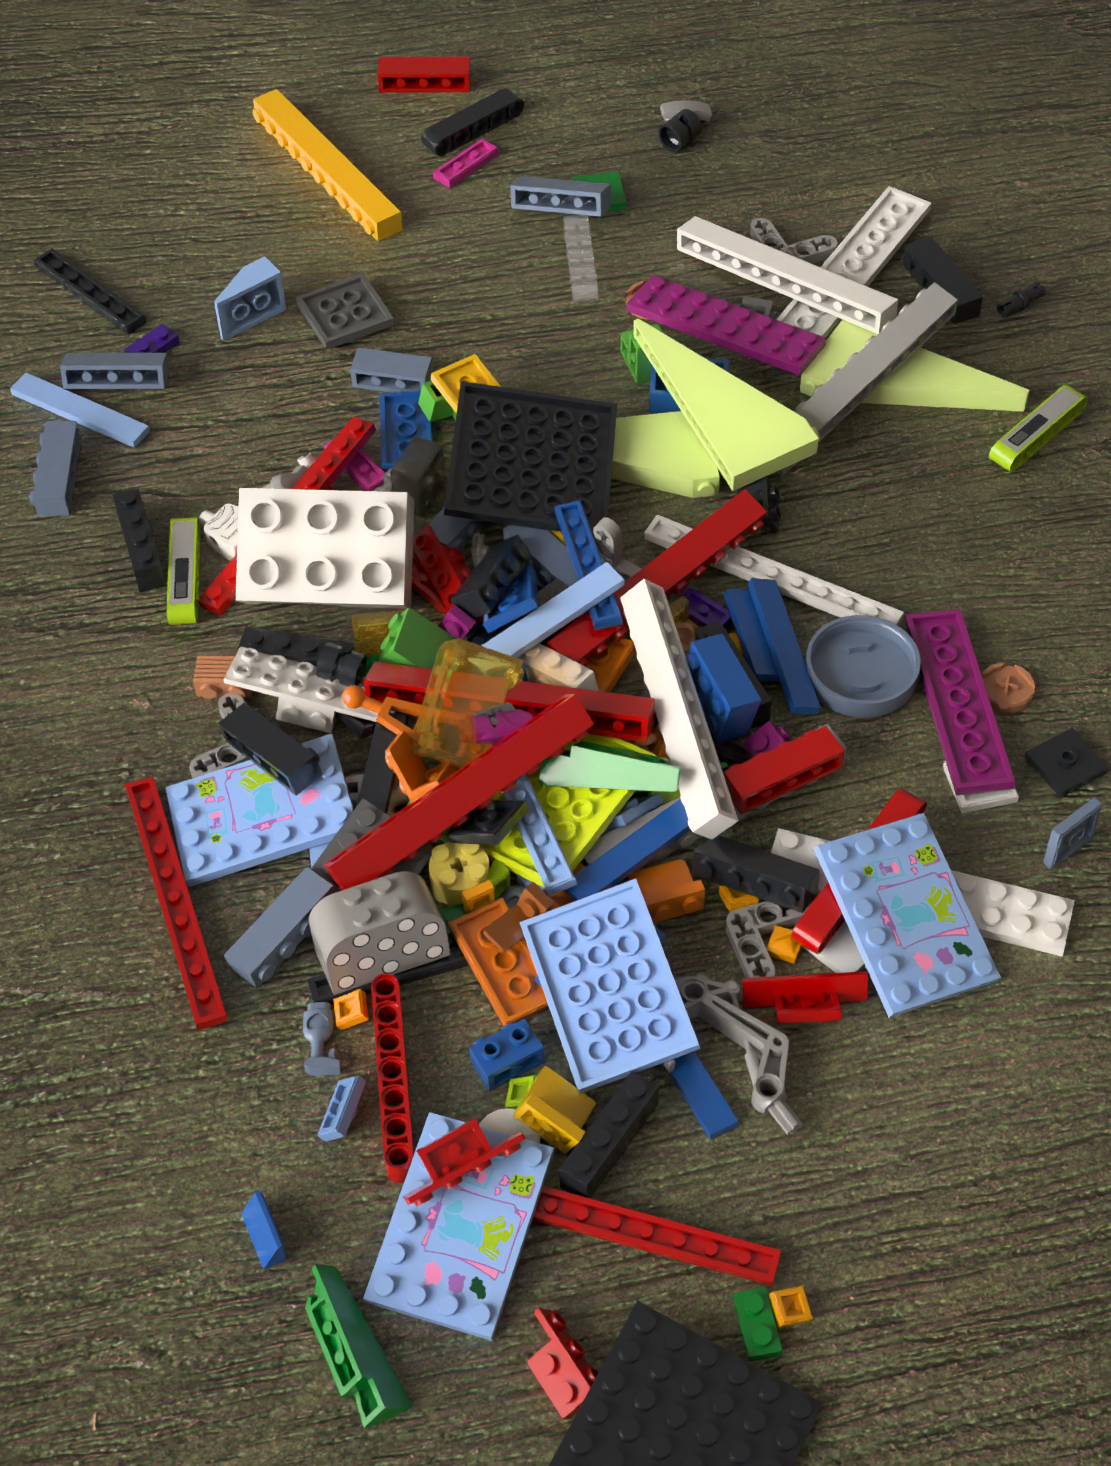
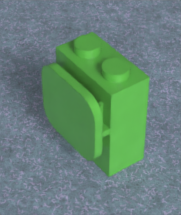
(412, 641)

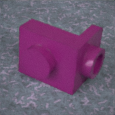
(457, 622)
(766, 738)

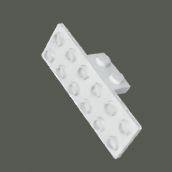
(301, 694)

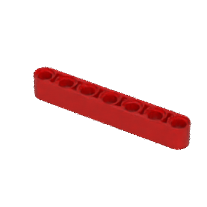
(824, 915)
(397, 1088)

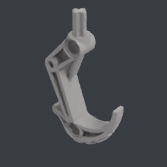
(750, 1033)

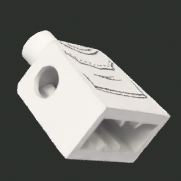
(222, 530)

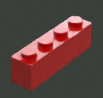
(424, 74)
(783, 769)

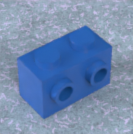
(506, 1054)

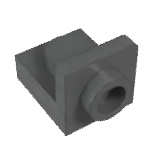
(760, 306)

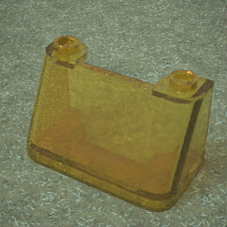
(461, 683)

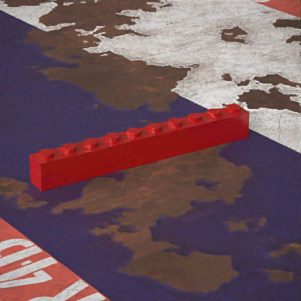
(670, 570)
(611, 713)
(461, 793)

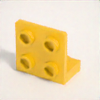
(555, 1110)

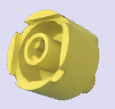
(456, 869)

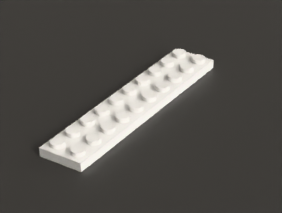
(863, 252)
(998, 908)

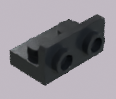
(767, 497)

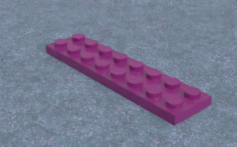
(726, 325)
(959, 703)

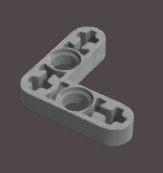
(818, 247)
(609, 544)
(206, 760)
(753, 930)

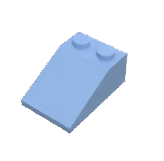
(250, 298)

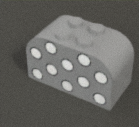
(377, 930)

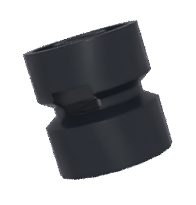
(680, 130)
(340, 665)

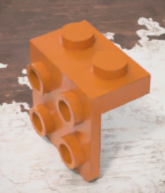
(410, 769)
(669, 890)

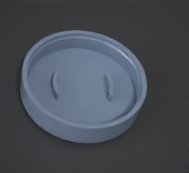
(863, 666)

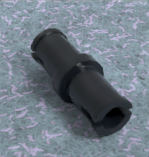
(1020, 299)

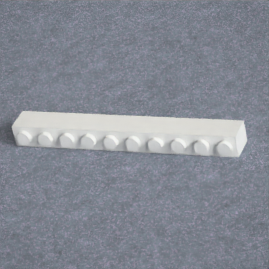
(787, 274)
(678, 710)

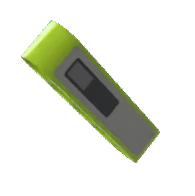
(1038, 428)
(183, 571)

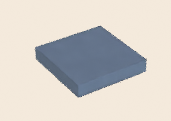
(1072, 833)

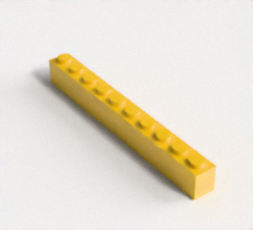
(327, 165)

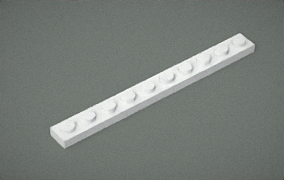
(789, 580)

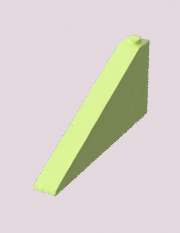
(919, 381)
(734, 421)
(663, 455)

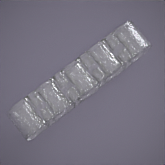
(580, 259)

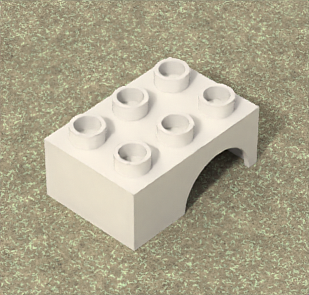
(325, 547)

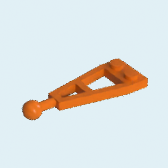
(355, 697)

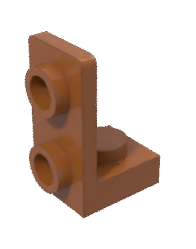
(506, 930)

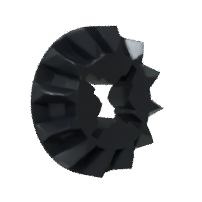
(731, 753)

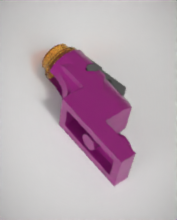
(491, 724)

